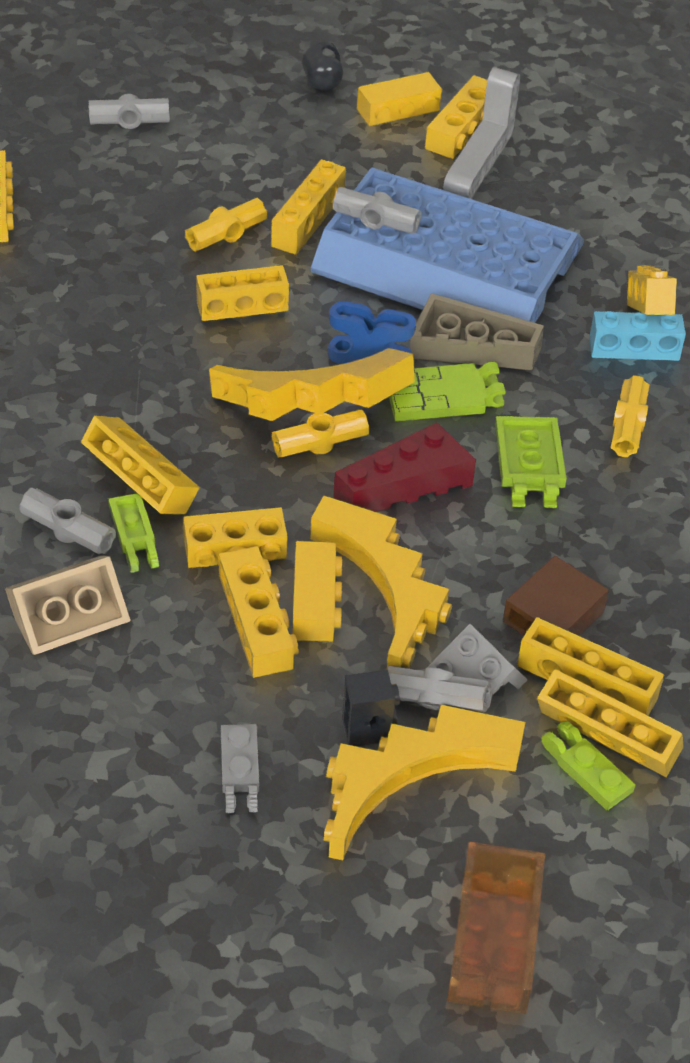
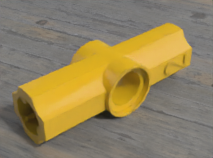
(226, 224)
(630, 416)
(320, 433)

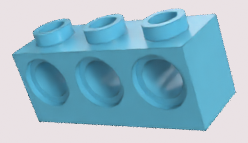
(636, 336)

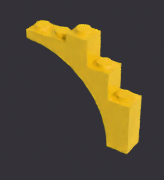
(314, 390)
(372, 545)
(452, 742)

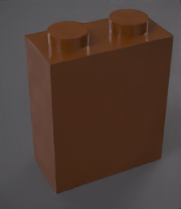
(558, 596)

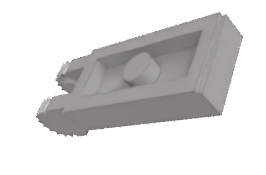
(240, 764)

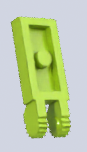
(133, 529)
(588, 766)

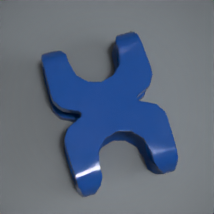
(367, 333)

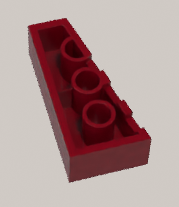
(405, 470)

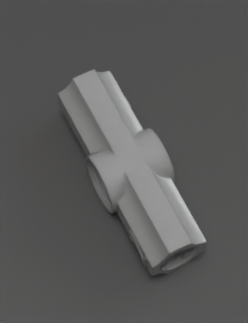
(117, 111)
(377, 210)
(67, 521)
(441, 687)

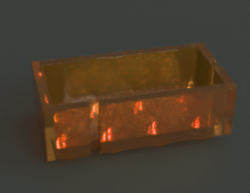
(497, 927)

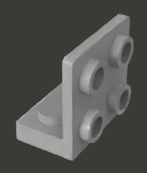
(476, 658)

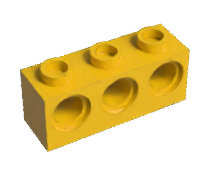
(651, 291)
(242, 293)
(231, 531)

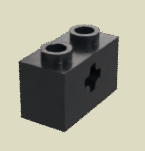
(369, 707)

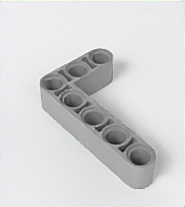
(489, 137)

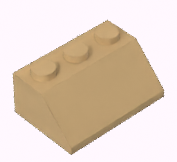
(68, 604)

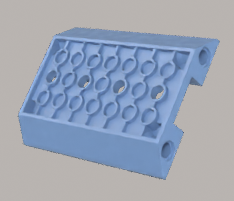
(445, 254)

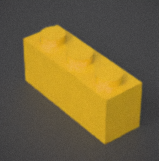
(399, 98)
(316, 591)

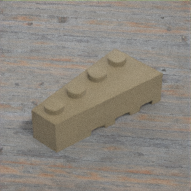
(475, 335)

